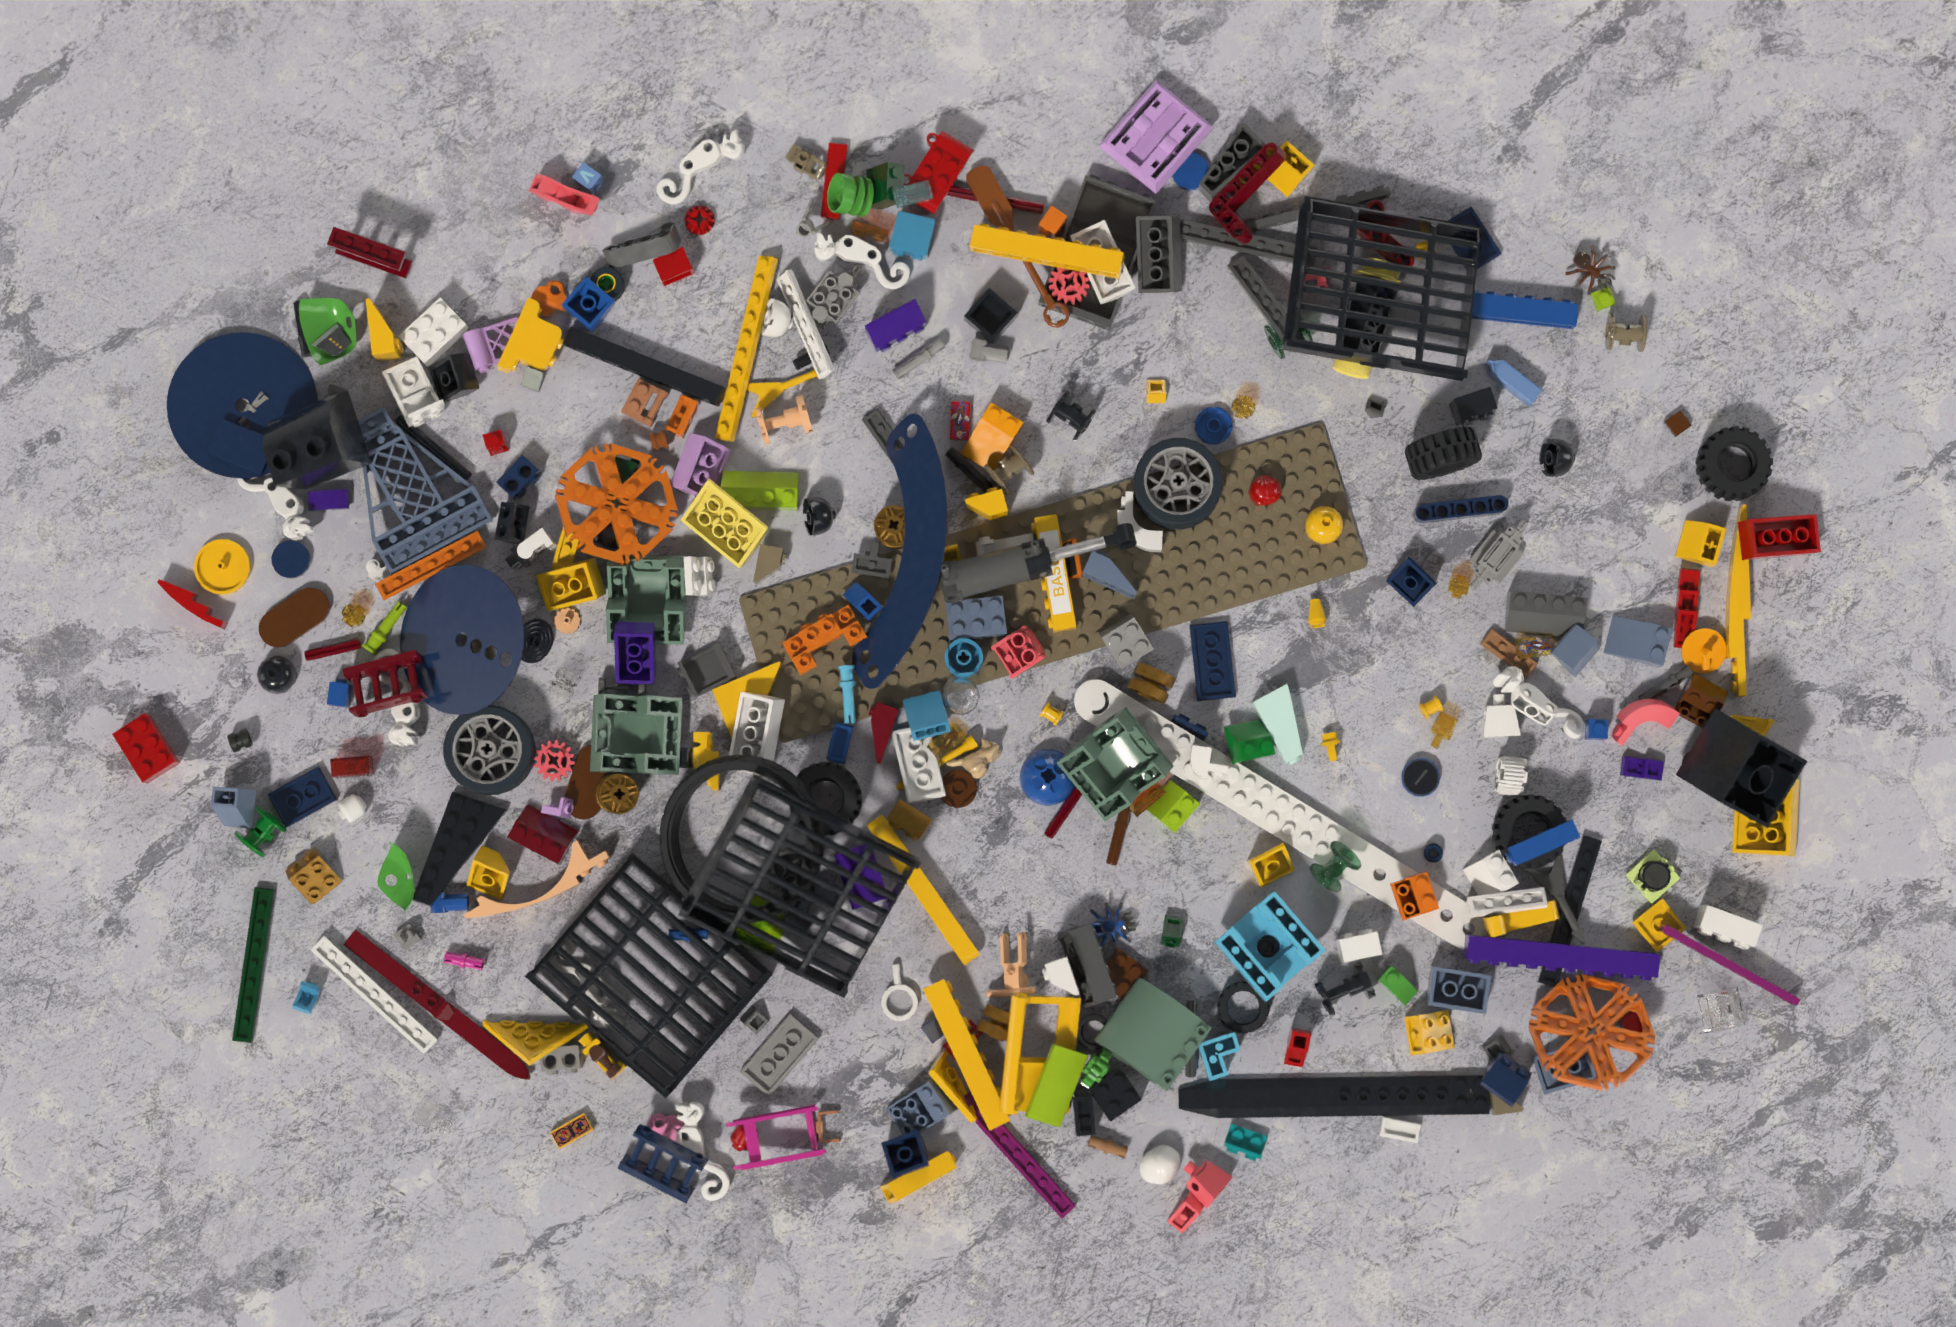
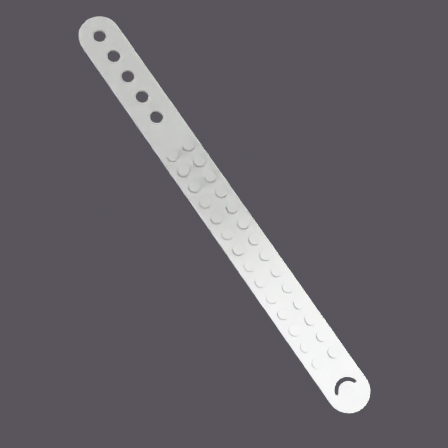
(1277, 811)

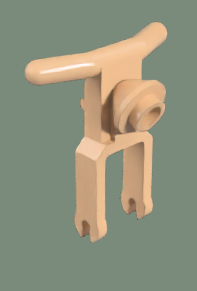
(1014, 978)

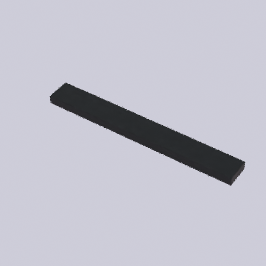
(1574, 895)

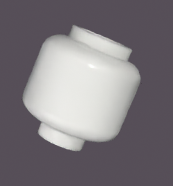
(351, 808)

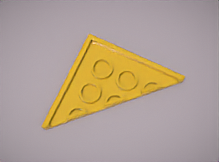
(728, 694)
(533, 1039)

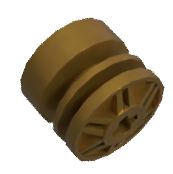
(890, 537)
(605, 793)

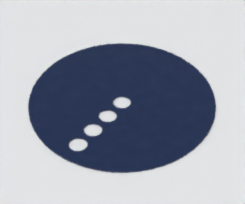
(224, 372)
(484, 609)

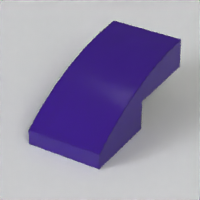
(328, 500)
(1641, 768)

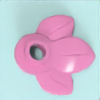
(668, 1127)

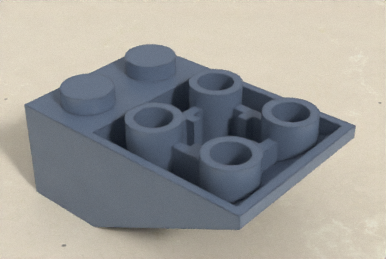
(921, 1108)

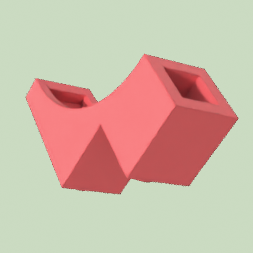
(563, 195)

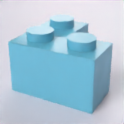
(1212, 1052)

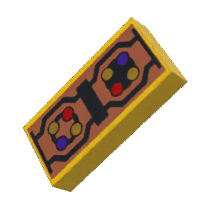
(571, 1131)

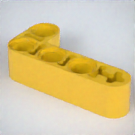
(1506, 922)

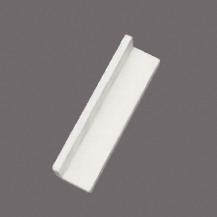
(1506, 902)

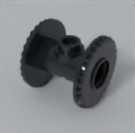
(1073, 413)

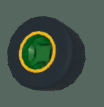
(609, 277)

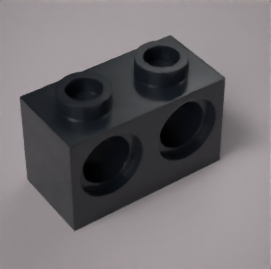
(512, 522)
(1084, 1115)

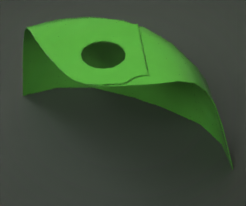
(320, 315)
(398, 865)

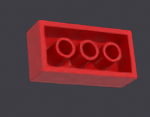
(1779, 537)

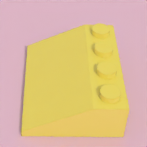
(725, 524)

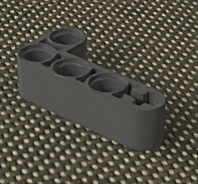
(644, 247)

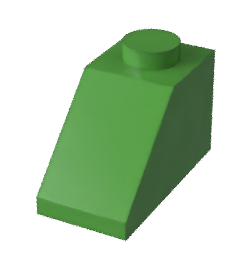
(1397, 985)

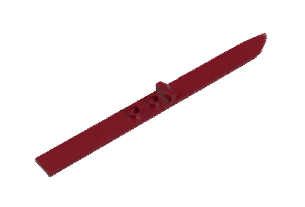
(437, 1005)

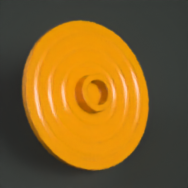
(1703, 650)

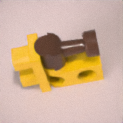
(601, 1055)

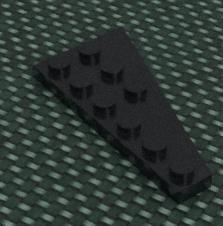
(458, 837)

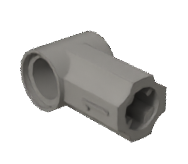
(983, 350)

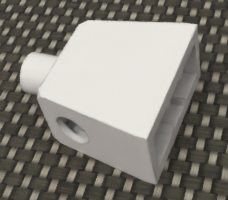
(1500, 719)

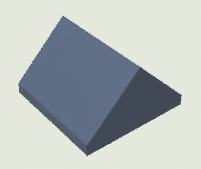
(1575, 649)

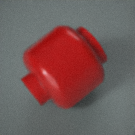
(738, 1138)

